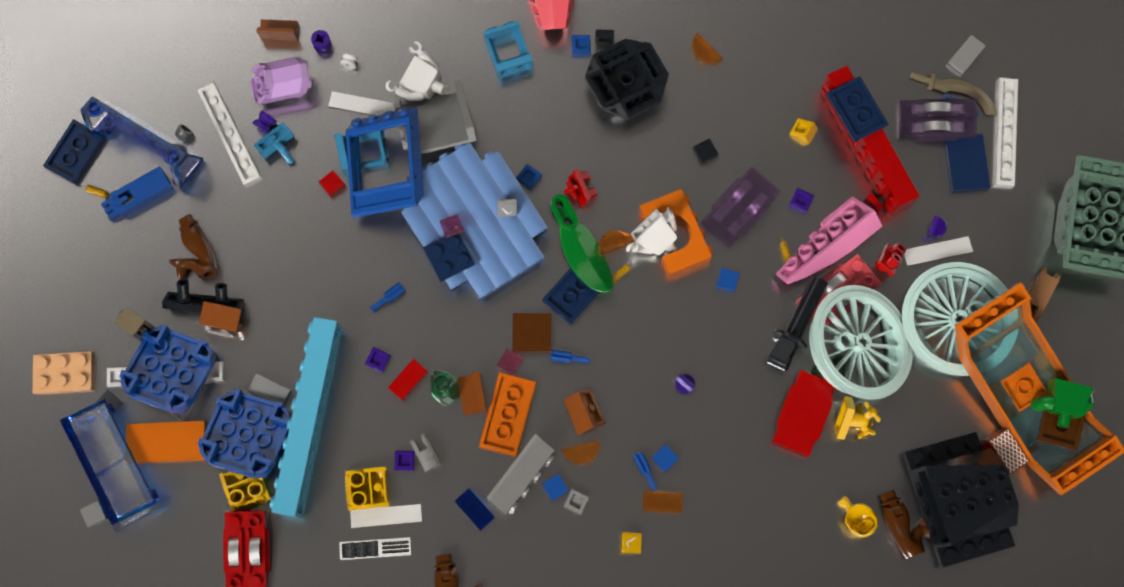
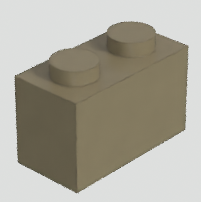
(133, 323)

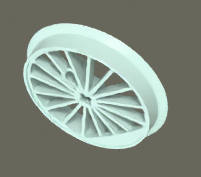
(912, 331)
(859, 343)

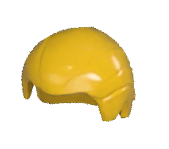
(859, 518)

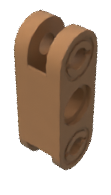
(1042, 290)

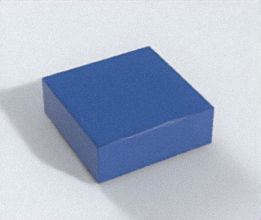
(581, 45)
(528, 176)
(727, 279)
(665, 458)
(555, 487)

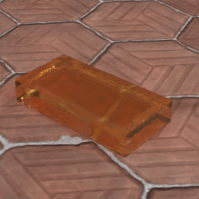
(662, 502)

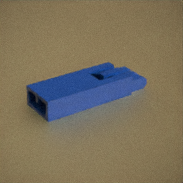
(143, 190)

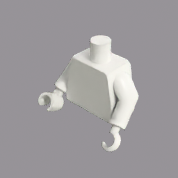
(420, 78)
(655, 234)

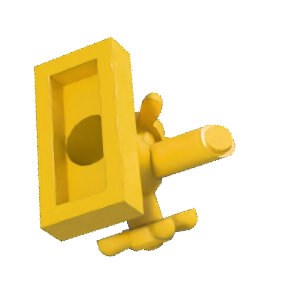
(860, 420)

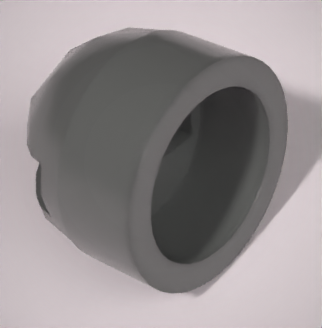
(183, 132)

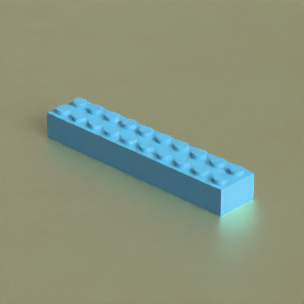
(307, 418)

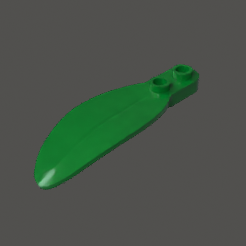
(581, 247)

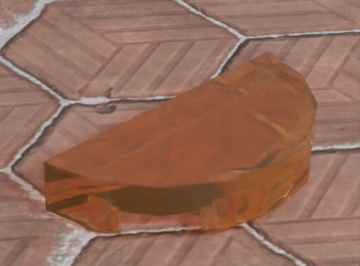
(704, 51)
(612, 241)
(582, 453)

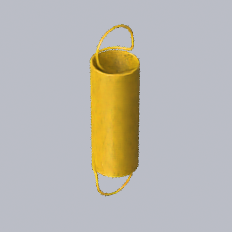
(97, 191)
(785, 250)
(616, 276)

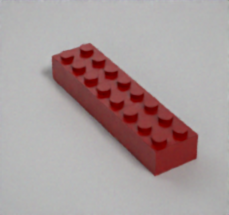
(877, 157)

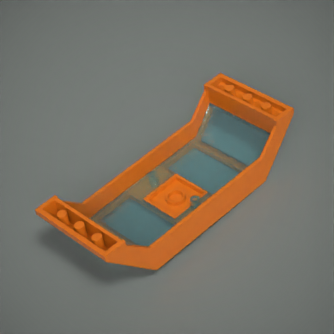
(1010, 368)

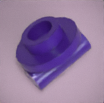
(938, 227)
(685, 383)

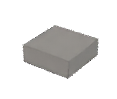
(576, 501)
(93, 514)

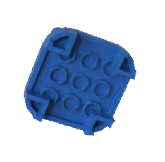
(168, 370)
(245, 434)

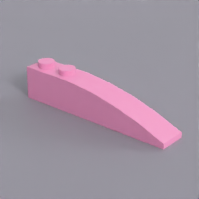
(835, 238)

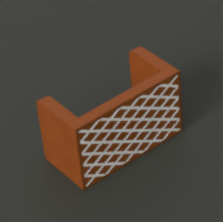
(1007, 449)

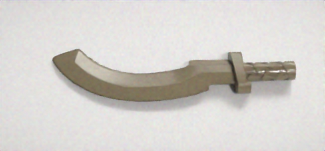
(957, 86)

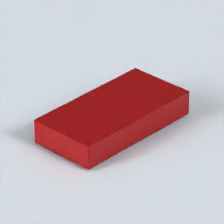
(407, 379)

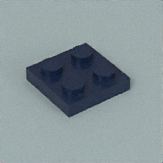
(449, 256)

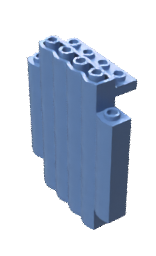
(470, 188)

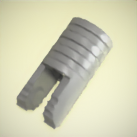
(426, 457)

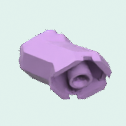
(280, 80)

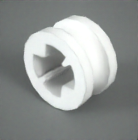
(349, 61)

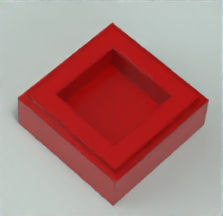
(331, 183)
(872, 201)

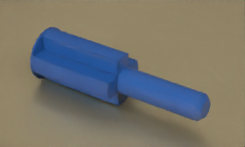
(389, 295)
(565, 356)
(644, 467)

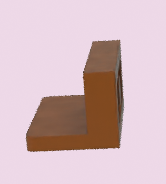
(278, 30)
(221, 317)
(472, 394)
(584, 411)

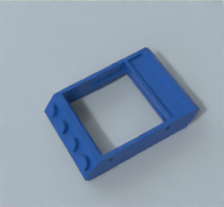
(390, 196)

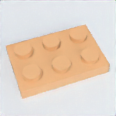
(63, 372)

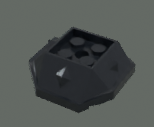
(632, 61)

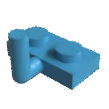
(274, 141)

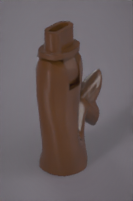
(197, 243)
(899, 525)
(445, 572)

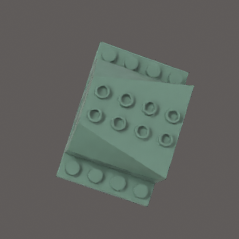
(1092, 218)

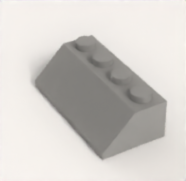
(521, 474)

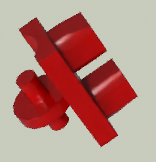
(578, 189)
(890, 258)

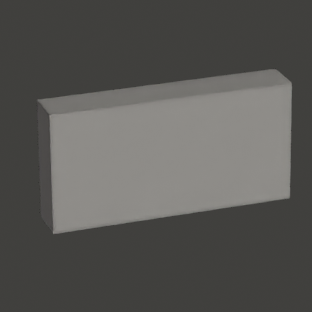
(966, 54)
(268, 389)

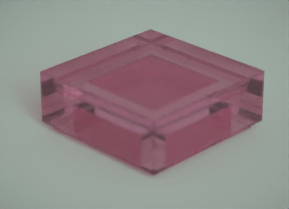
(451, 226)
(509, 362)

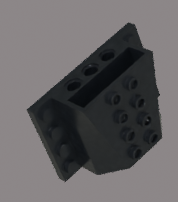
(963, 498)

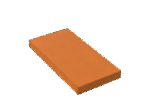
(507, 414)
(165, 441)

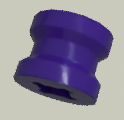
(323, 45)
(264, 122)

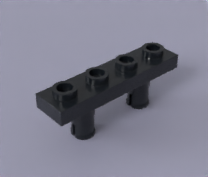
(193, 302)

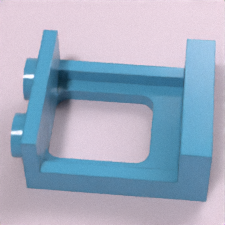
(513, 64)
(341, 144)

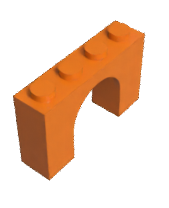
(696, 250)

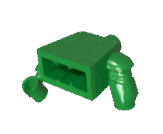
(1065, 400)

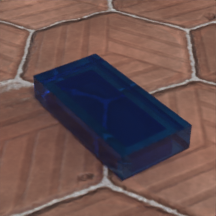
(474, 509)

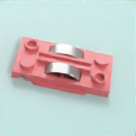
(851, 273)

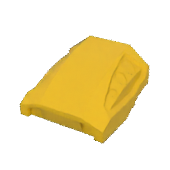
(369, 484)
(244, 492)

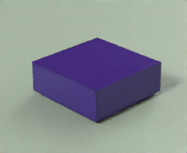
(801, 200)
(377, 359)
(404, 461)

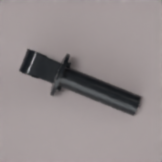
(791, 338)

